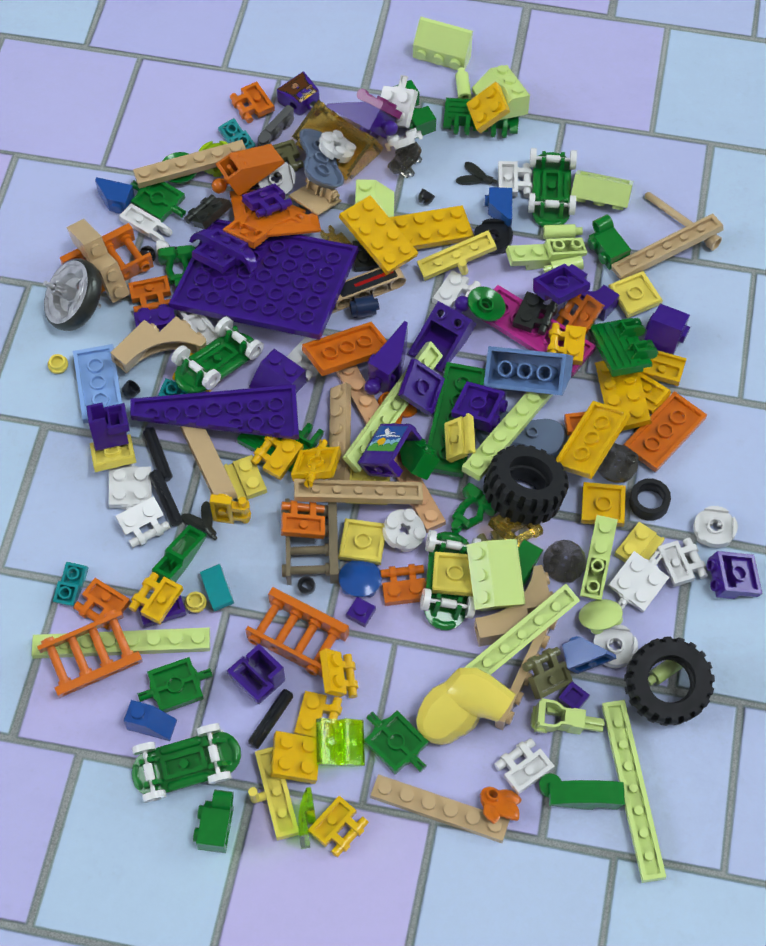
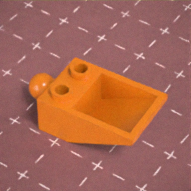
(246, 168)

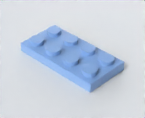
(96, 378)

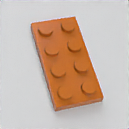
(344, 348)
(669, 430)

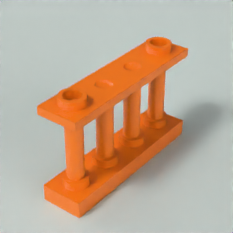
(113, 240)
(297, 610)
(86, 674)

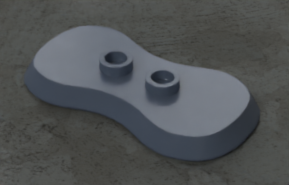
(317, 166)
(541, 433)

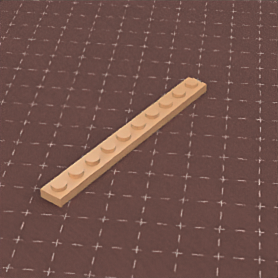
(366, 407)

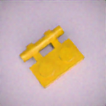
(573, 341)
(280, 459)
(229, 511)
(160, 601)
(333, 673)
(313, 708)
(332, 822)

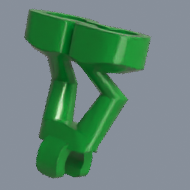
(170, 255)
(474, 496)

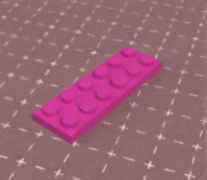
(532, 340)

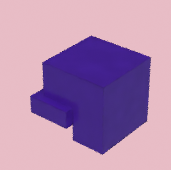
(667, 328)
(108, 425)
(257, 674)

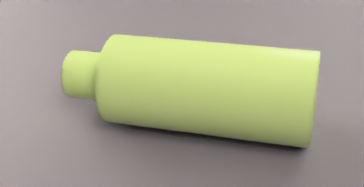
(463, 84)
(561, 231)
(576, 261)
(663, 672)

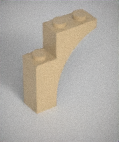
(94, 250)
(148, 340)
(492, 627)

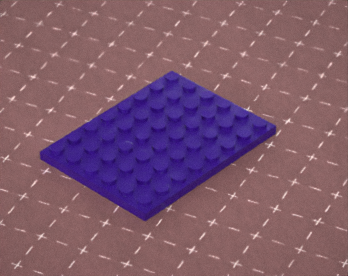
(287, 293)

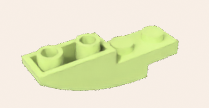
(539, 255)
(598, 557)

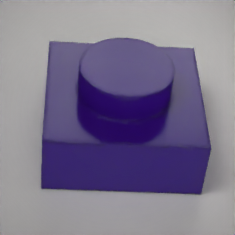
(361, 611)
(573, 696)

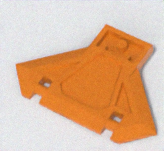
(257, 230)

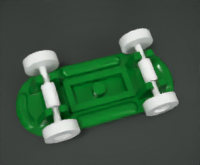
(551, 192)
(216, 360)
(445, 610)
(185, 763)

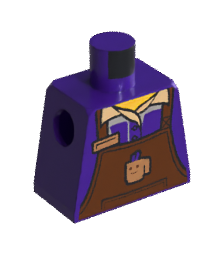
(299, 94)

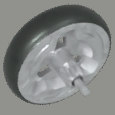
(72, 294)

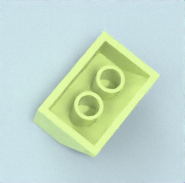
(442, 44)
(513, 90)
(602, 189)
(379, 192)
(495, 574)

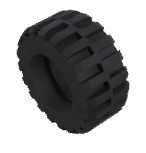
(519, 502)
(694, 664)

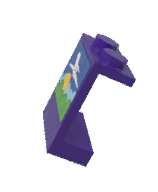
(384, 447)

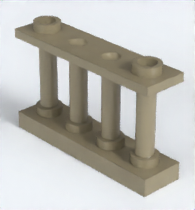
(330, 549)

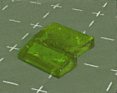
(340, 742)
(306, 817)

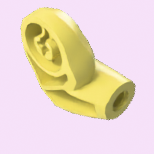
(459, 703)

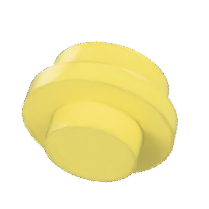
(57, 364)
(195, 602)

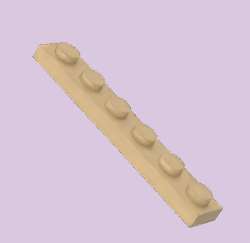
(184, 165)
(667, 247)
(340, 426)
(359, 492)
(521, 679)
(438, 808)

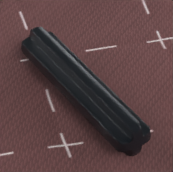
(157, 453)
(165, 498)
(270, 718)

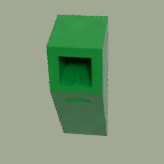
(419, 458)

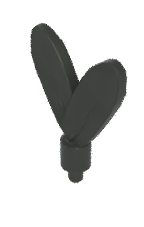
(477, 176)
(204, 524)

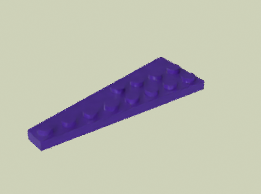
(247, 411)

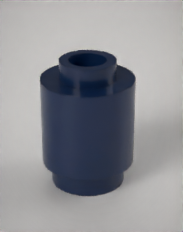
(364, 306)

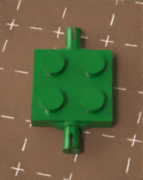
(159, 200)
(175, 685)
(396, 741)

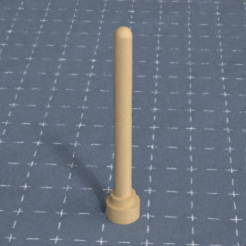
(712, 242)

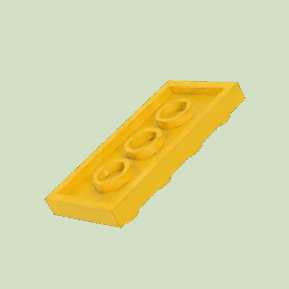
(435, 227)
(378, 235)
(624, 393)
(592, 439)

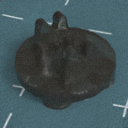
(405, 158)
(625, 468)
(574, 564)

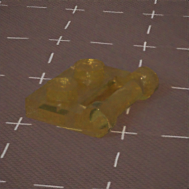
(506, 528)

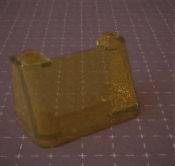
(326, 120)

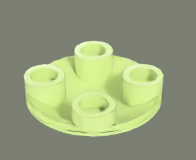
(601, 615)

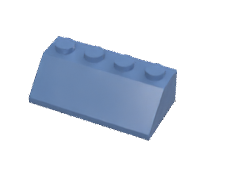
(528, 370)

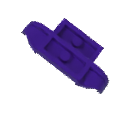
(222, 250)

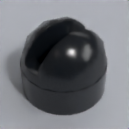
(425, 195)
(146, 249)
(130, 389)
(309, 581)

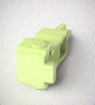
(571, 721)

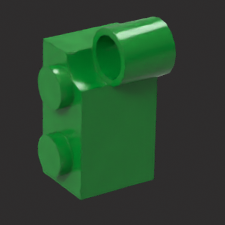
(607, 242)
(215, 822)

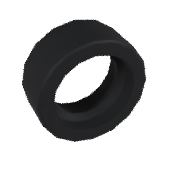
(654, 485)

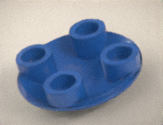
(360, 578)

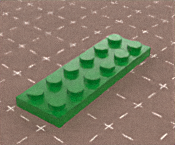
(455, 379)

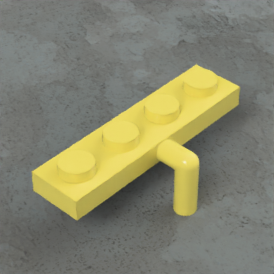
(457, 256)
(277, 797)

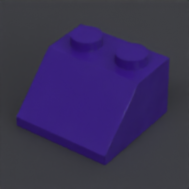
(278, 371)

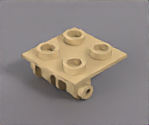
(315, 197)

